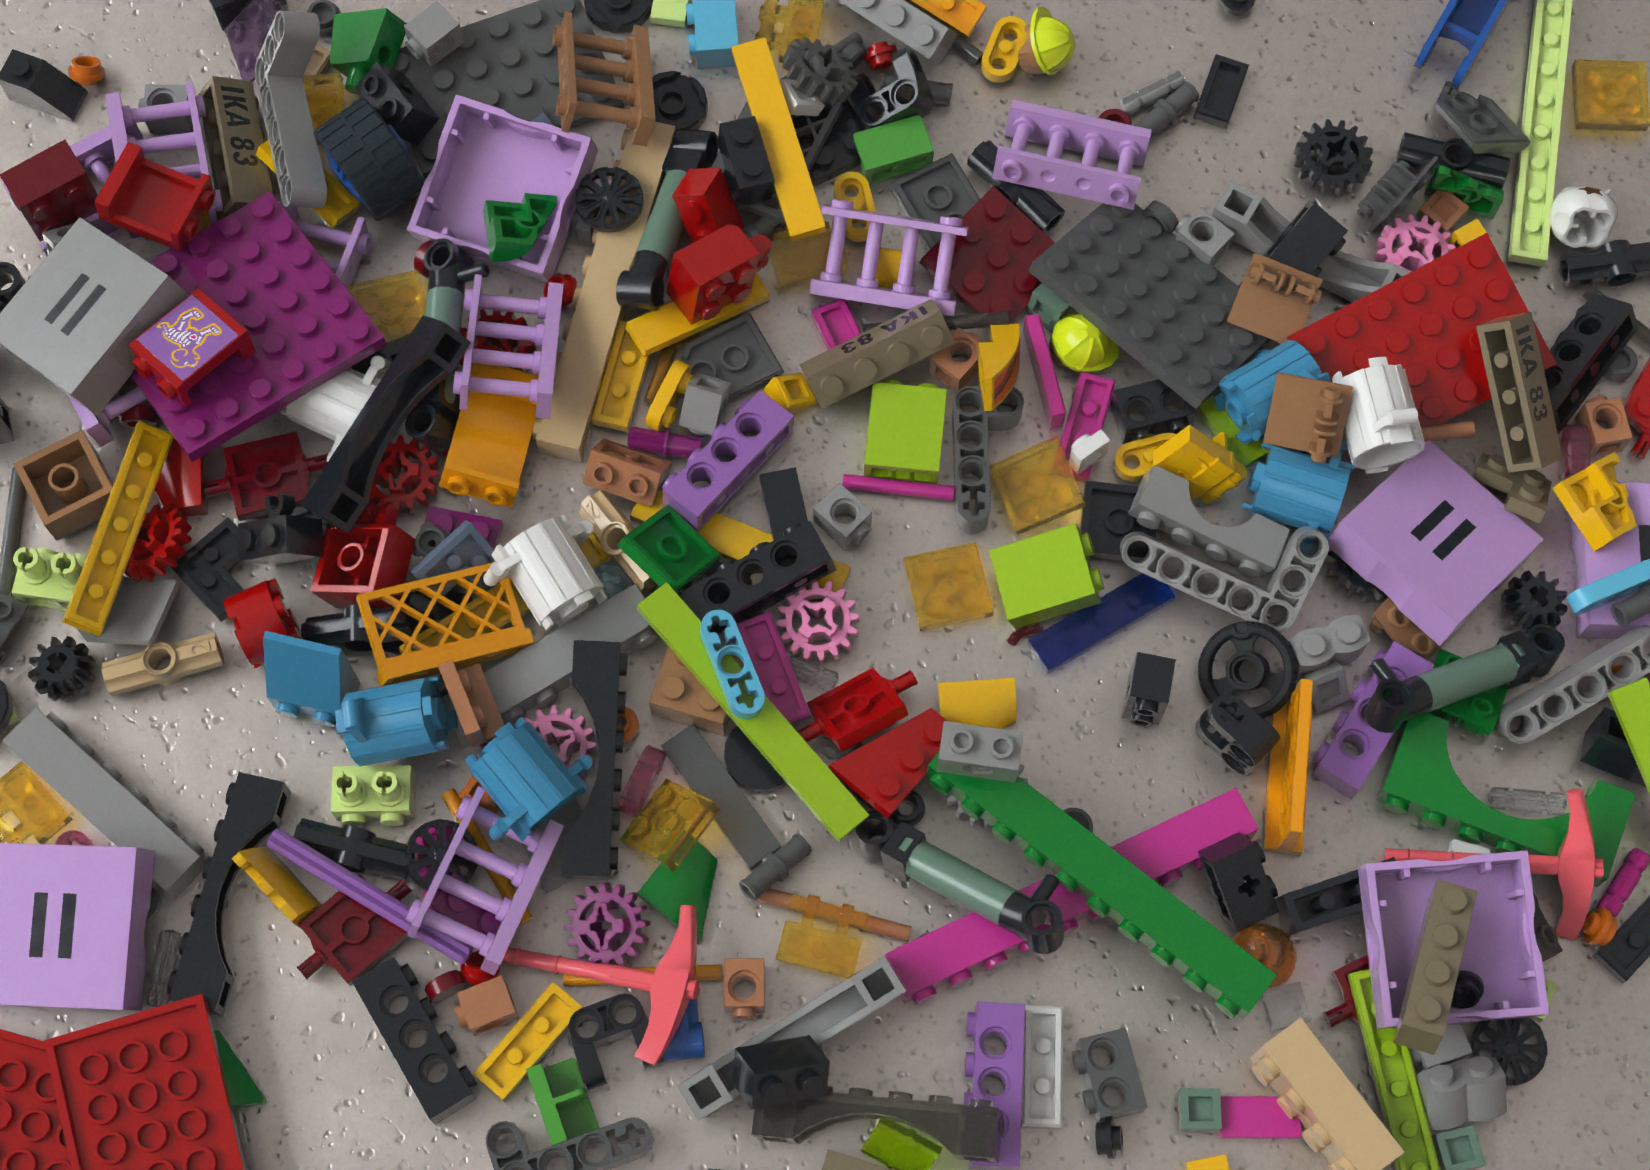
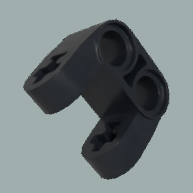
(894, 97)
(1244, 741)
(608, 1032)

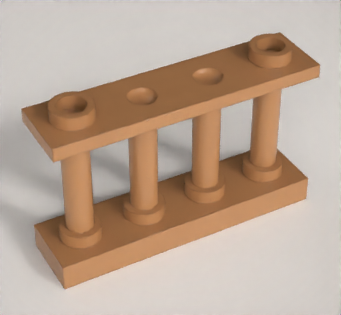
(635, 71)

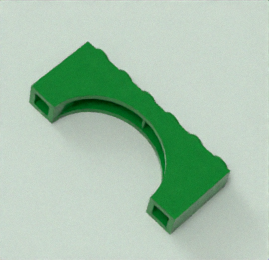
(1425, 785)

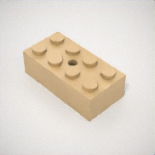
(1324, 1101)

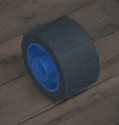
(369, 158)

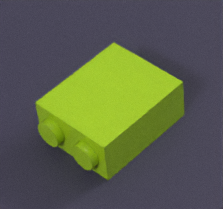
(905, 431)
(1046, 575)

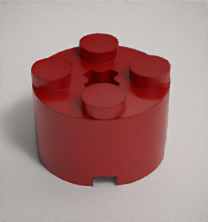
(259, 611)

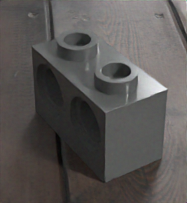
(1120, 1074)

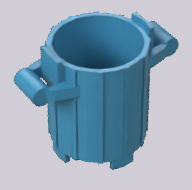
(1250, 388)
(1299, 490)
(395, 721)
(525, 778)

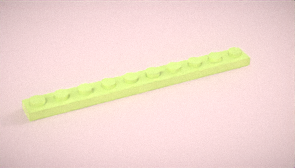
(1542, 126)

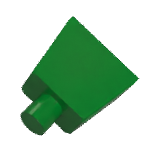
(362, 40)

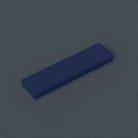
(1099, 622)

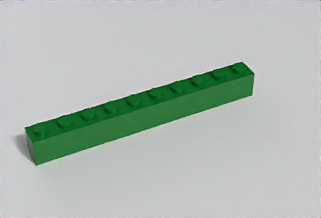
(1113, 888)

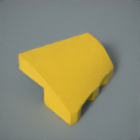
(1597, 502)
(979, 702)
(278, 883)

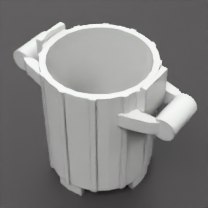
(337, 403)
(1381, 417)
(549, 570)

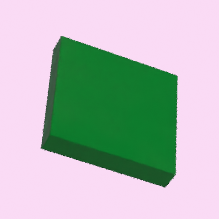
(669, 549)

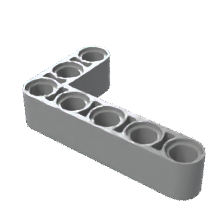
(286, 108)
(1228, 582)
(1564, 687)

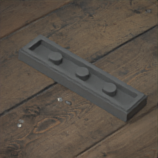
(710, 779)

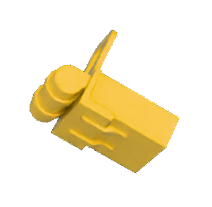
(1202, 462)

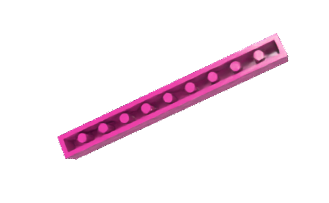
(975, 942)

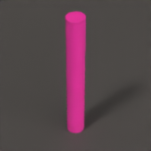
(898, 487)

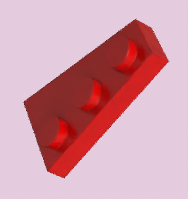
(893, 763)

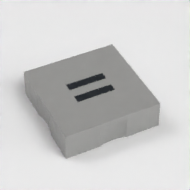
(83, 313)

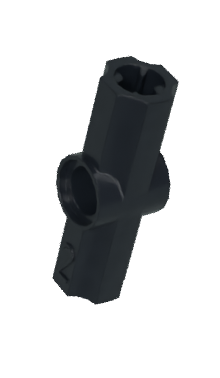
(1483, 167)
(1030, 201)
(1611, 263)
(348, 629)
(354, 848)

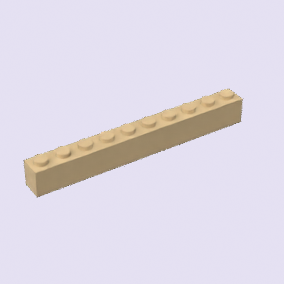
(597, 312)

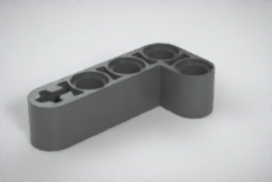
(976, 459)
(572, 1149)

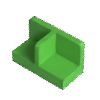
(893, 149)
(562, 1100)

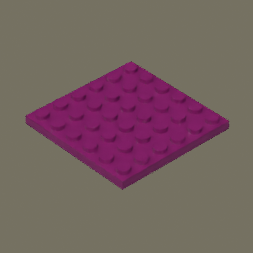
(288, 302)

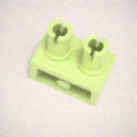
(46, 577)
(373, 794)

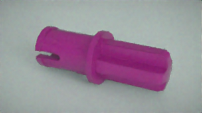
(663, 442)

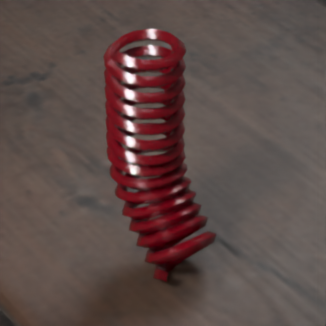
(1023, 633)

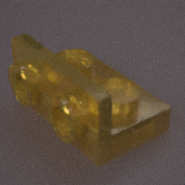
(802, 257)

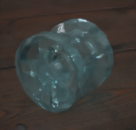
(611, 576)

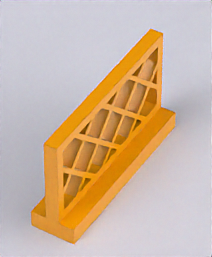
(462, 651)
(1288, 775)

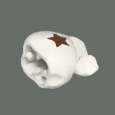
(1583, 216)

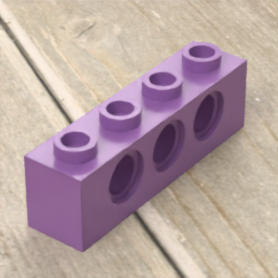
(699, 504)
(1349, 772)
(1008, 1024)

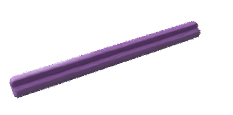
(363, 892)

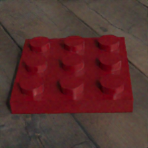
(994, 257)

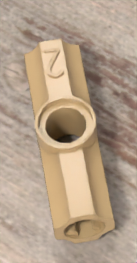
(610, 527)
(139, 669)

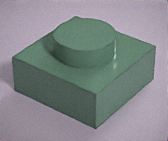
(1047, 306)
(1199, 1109)
(1459, 1149)

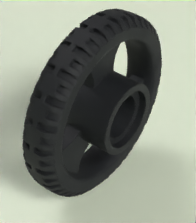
(1244, 637)

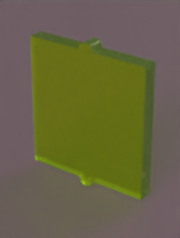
(900, 1147)

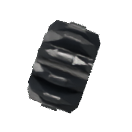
(1525, 589)
(46, 666)

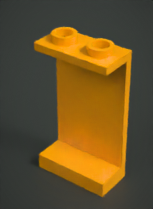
(490, 441)

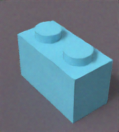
(714, 32)

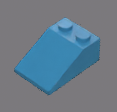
(306, 677)

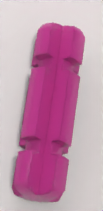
(1624, 881)

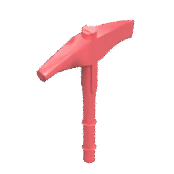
(1573, 865)
(669, 985)

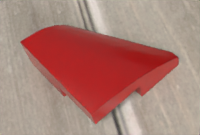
(182, 483)

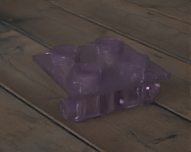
(248, 34)

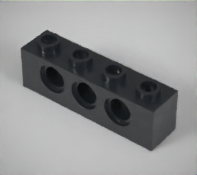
(1586, 352)
(777, 583)
(377, 991)

